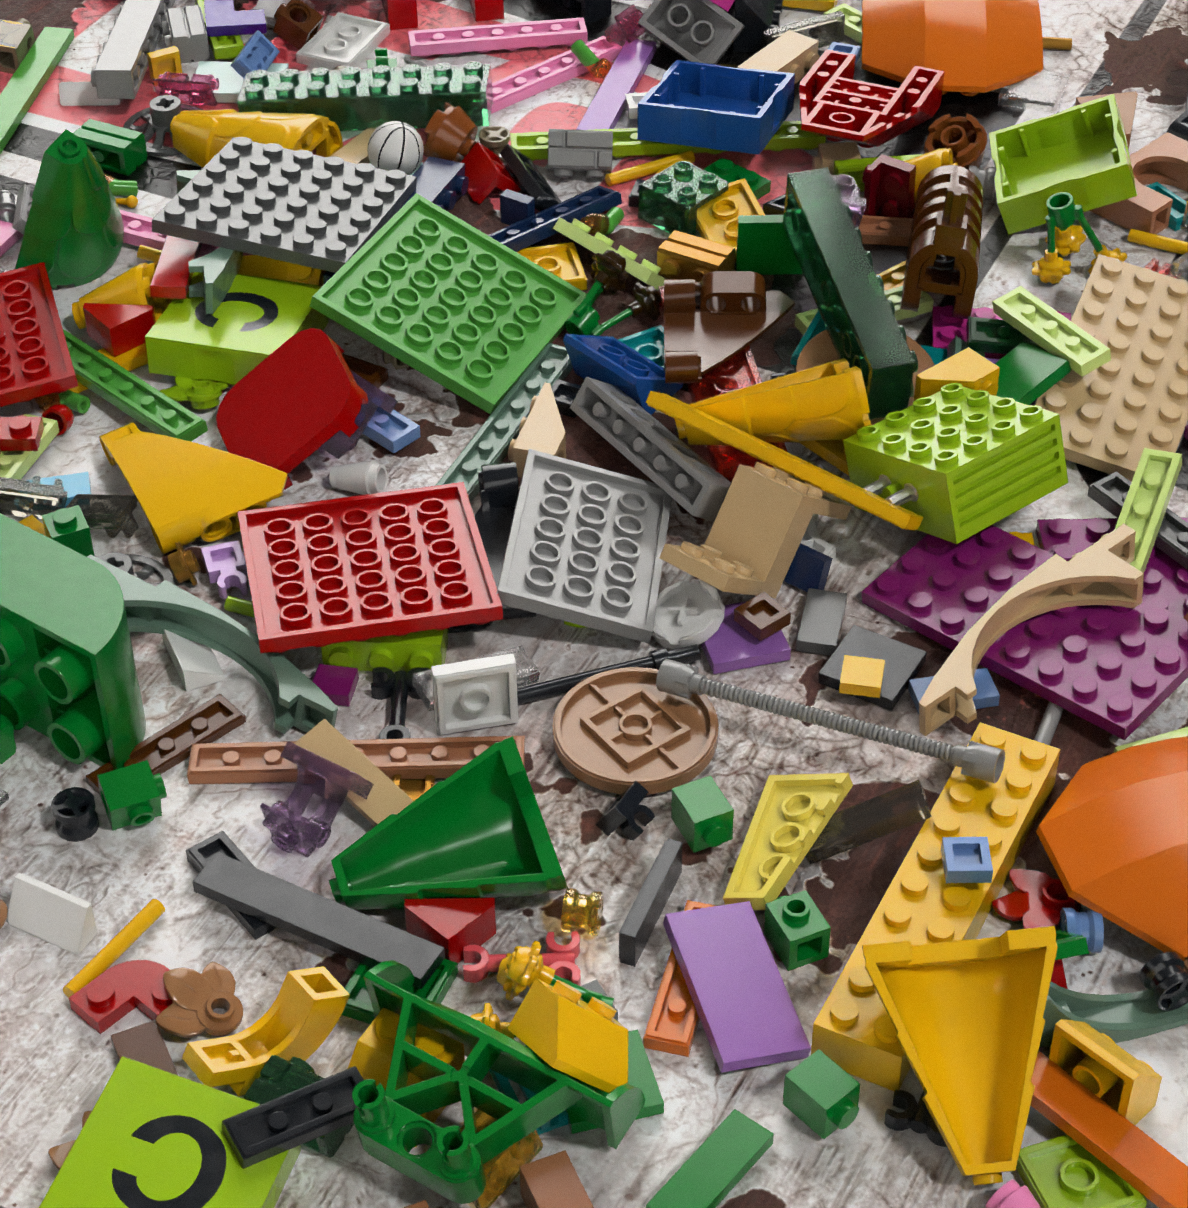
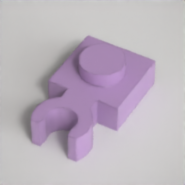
(226, 566)

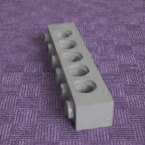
(652, 448)

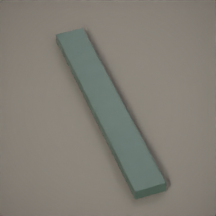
(493, 439)

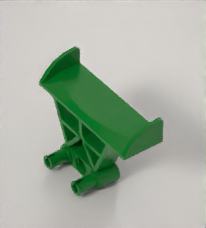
(453, 1165)

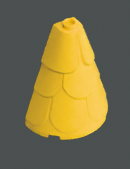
(205, 132)
(792, 408)
(971, 1035)

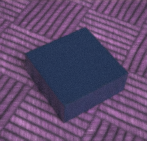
(515, 206)
(808, 569)

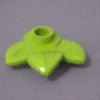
(201, 393)

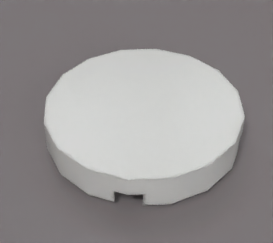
(687, 614)

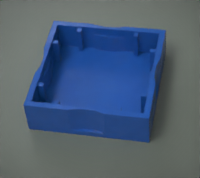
(716, 107)

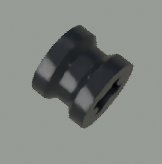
(75, 814)
(1167, 979)

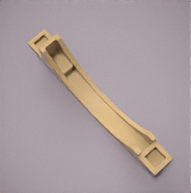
(1089, 578)

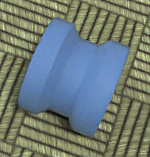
(1084, 923)

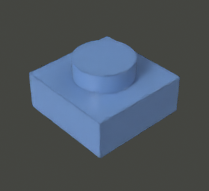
(966, 860)

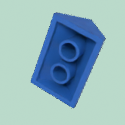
(619, 365)

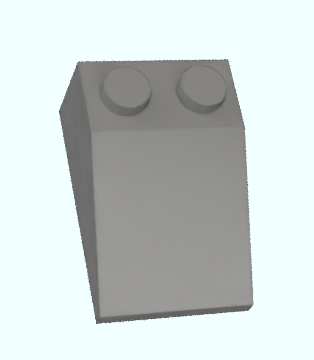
(692, 28)

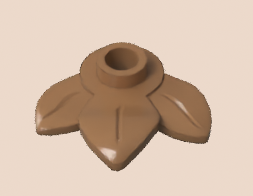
(195, 998)

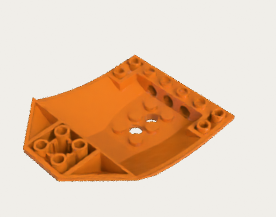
(973, 41)
(1125, 840)

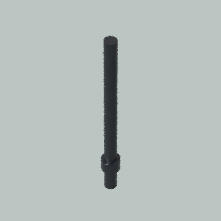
(564, 684)

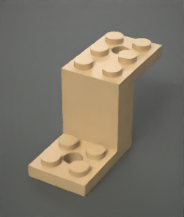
(755, 531)

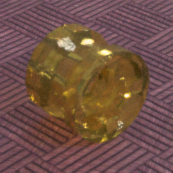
(582, 911)

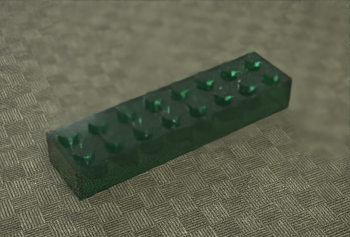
(372, 95)
(848, 289)

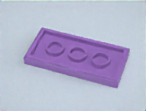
(736, 986)

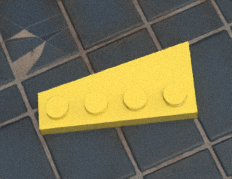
(782, 833)

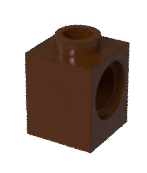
(297, 22)

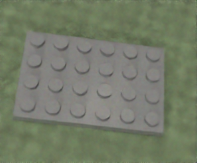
(586, 546)

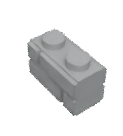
(186, 32)
(580, 152)

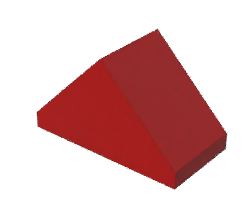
(118, 325)
(452, 922)

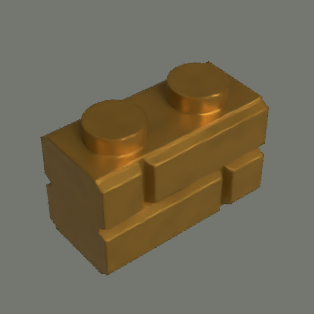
(693, 257)

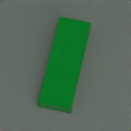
(716, 1165)

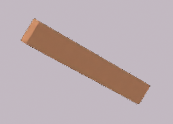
(407, 756)

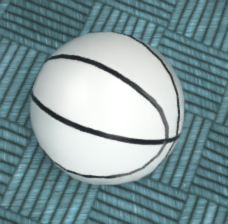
(396, 147)

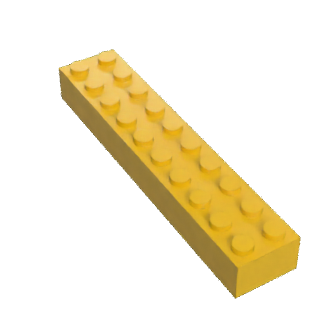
(926, 909)

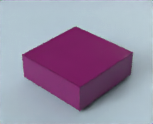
(337, 682)

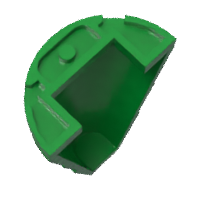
(72, 216)
(457, 840)

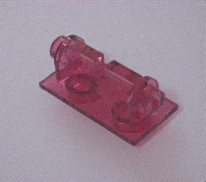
(625, 26)
(197, 91)

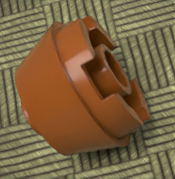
(450, 134)
(961, 134)

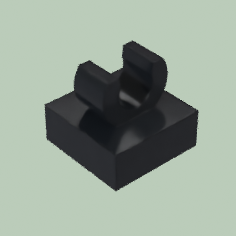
(623, 812)

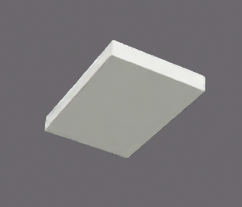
(343, 41)

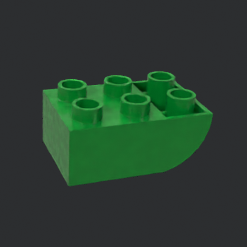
(66, 649)

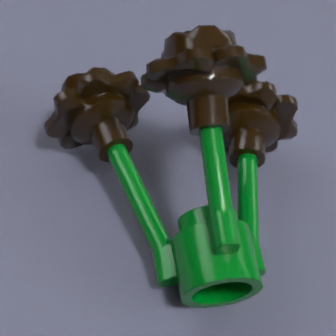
(611, 274)

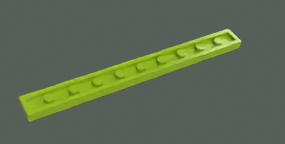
(627, 144)

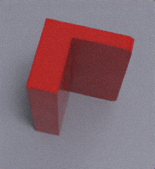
(485, 172)

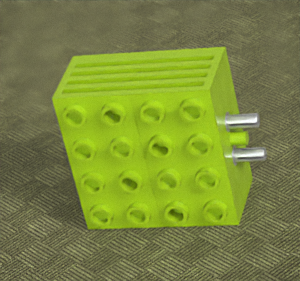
(960, 459)

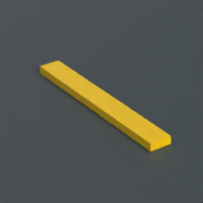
(784, 461)

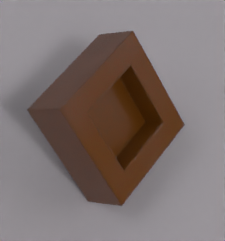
(762, 616)

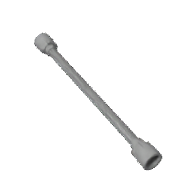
(975, 759)

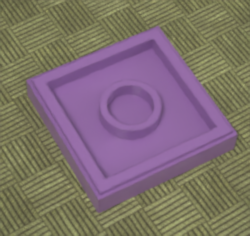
(737, 649)

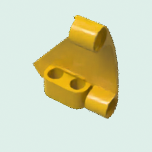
(188, 485)

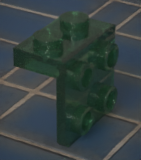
(675, 194)

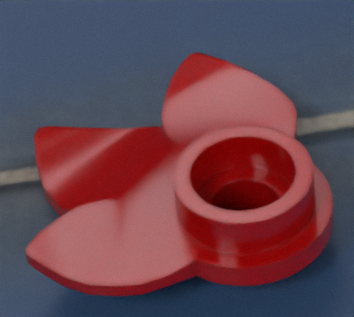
(1035, 899)

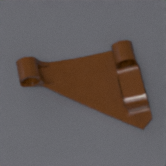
(715, 320)

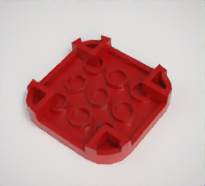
(291, 403)

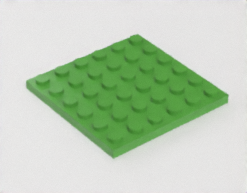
(449, 302)

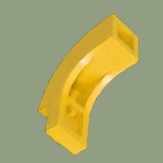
(292, 1027)

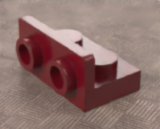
(889, 187)

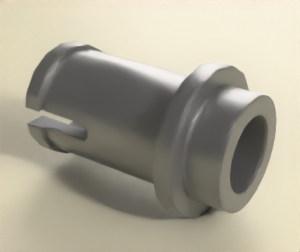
(7, 206)

